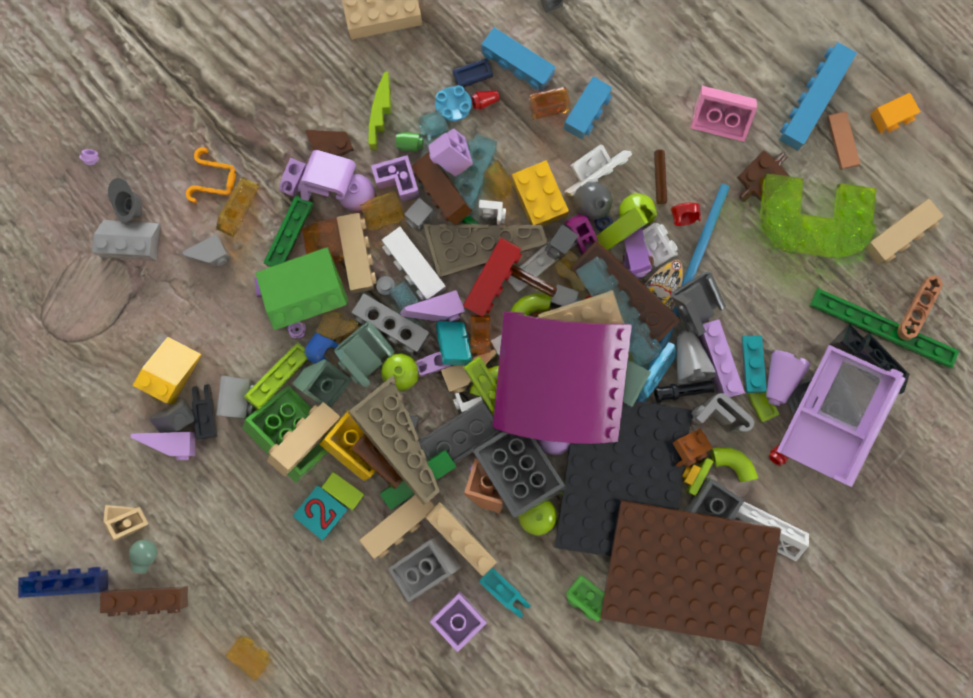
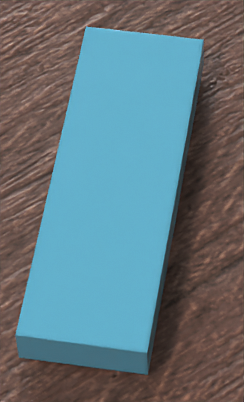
(659, 369)

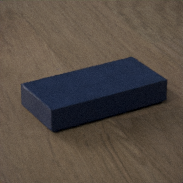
(473, 73)

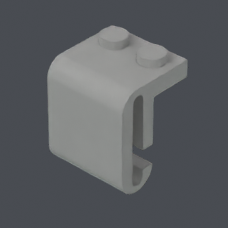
(724, 411)

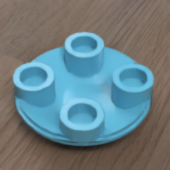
(453, 102)

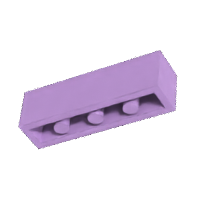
(718, 351)

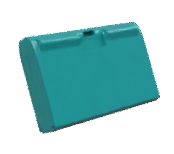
(453, 343)

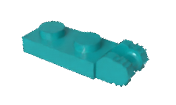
(503, 591)

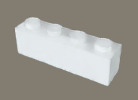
(413, 264)

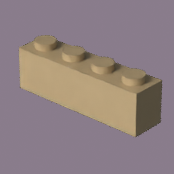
(903, 231)
(355, 253)
(303, 438)
(395, 526)
(461, 539)

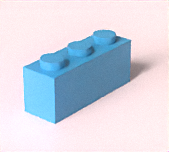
(588, 108)

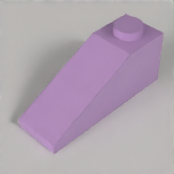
(439, 308)
(172, 444)

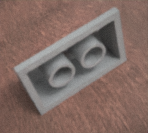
(127, 240)

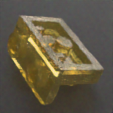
(382, 211)
(249, 657)

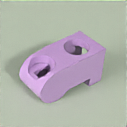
(292, 177)
(430, 364)

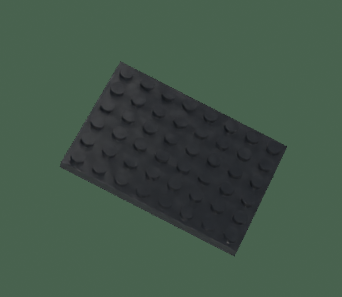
(632, 470)

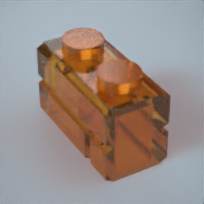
(549, 103)

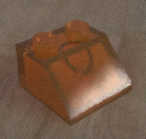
(323, 235)

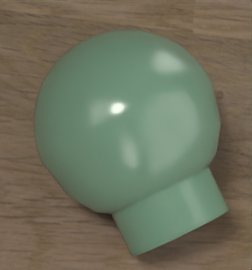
(142, 555)

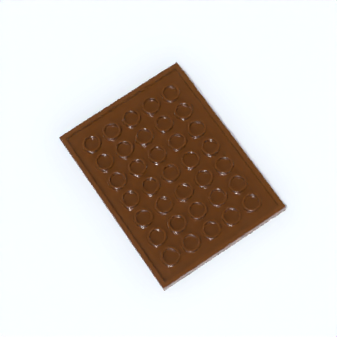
(690, 573)

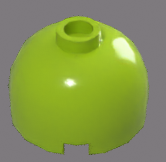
(645, 204)
(403, 369)
(539, 519)

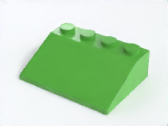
(301, 288)
(275, 420)

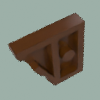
(330, 141)

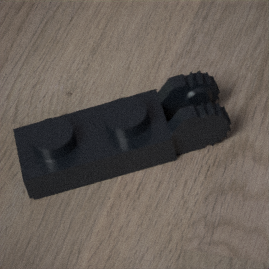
(204, 414)

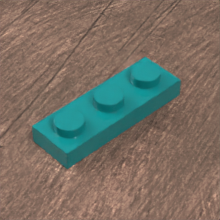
(753, 364)

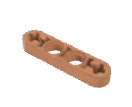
(921, 308)

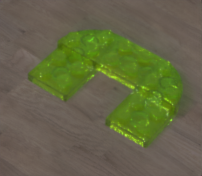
(815, 235)

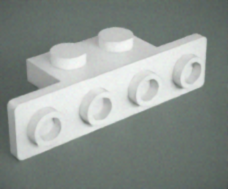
(594, 165)

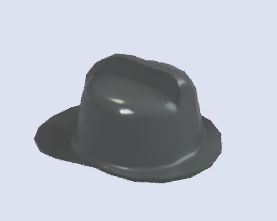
(124, 201)

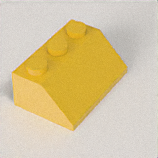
(341, 440)

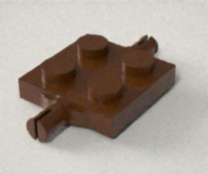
(754, 173)

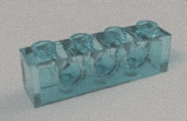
(486, 148)

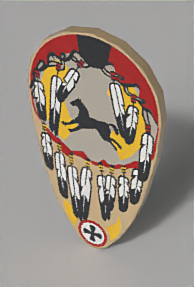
(666, 281)

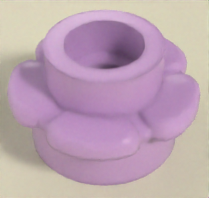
(89, 156)
(297, 334)

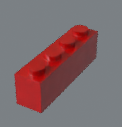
(491, 277)

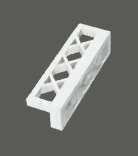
(789, 534)

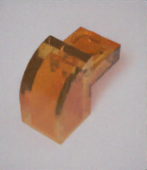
(480, 334)

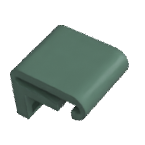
(363, 353)

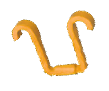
(230, 181)

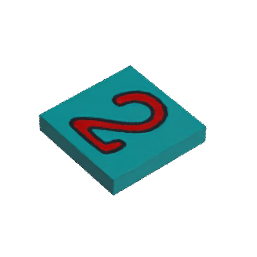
(320, 512)

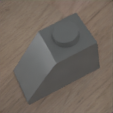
(173, 417)

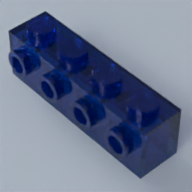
(60, 583)

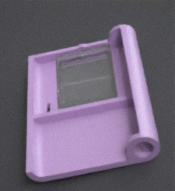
(841, 415)

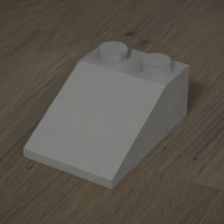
(424, 568)

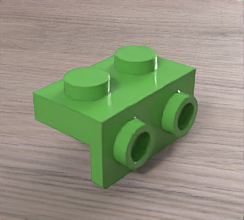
(586, 597)

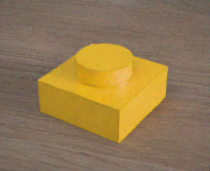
(690, 474)

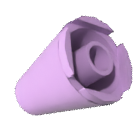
(784, 376)

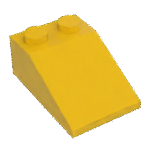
(167, 371)

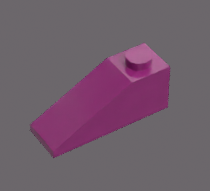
(581, 226)

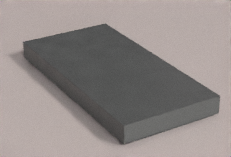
(461, 434)

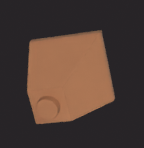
(482, 490)

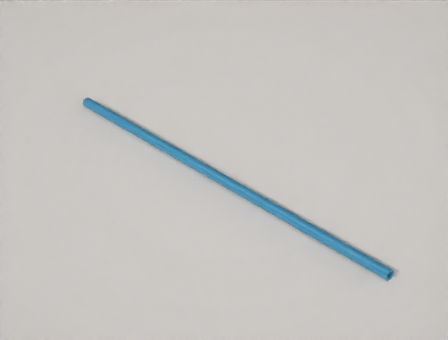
(697, 256)

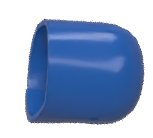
(317, 347)

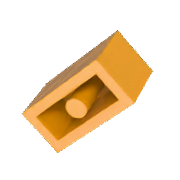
(894, 113)

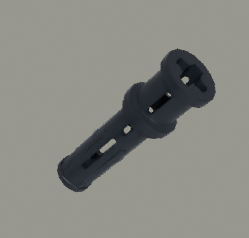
(674, 392)

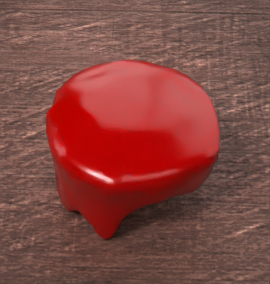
(686, 213)

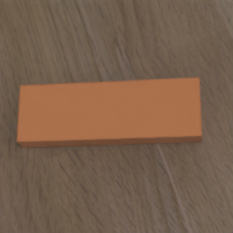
(843, 140)

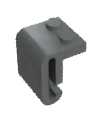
(697, 300)

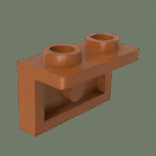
(691, 447)

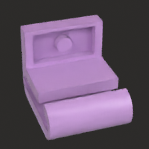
(326, 174)

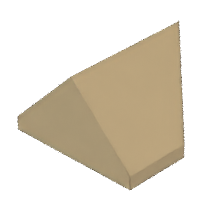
(123, 521)

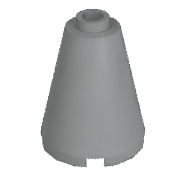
(692, 360)

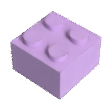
(458, 621)

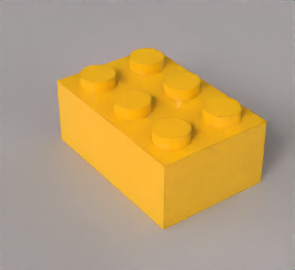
(539, 194)

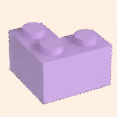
(451, 152)
(398, 173)

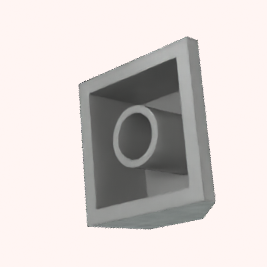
(231, 398)

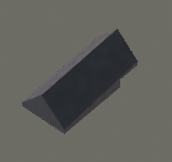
(869, 350)

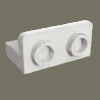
(492, 209)
(659, 244)

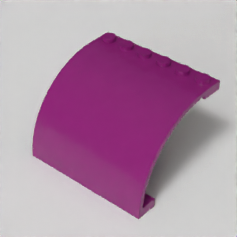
(561, 379)

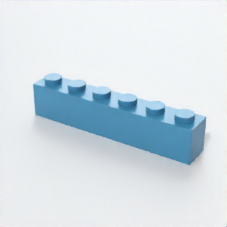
(817, 96)

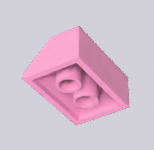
(723, 113)

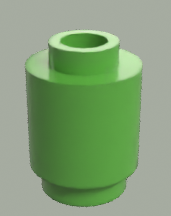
(409, 141)

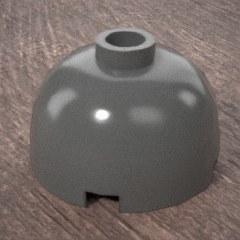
(593, 200)

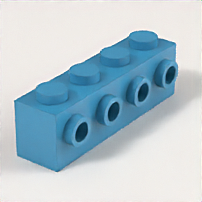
(517, 59)

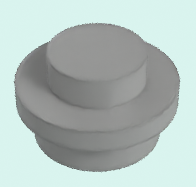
(385, 284)

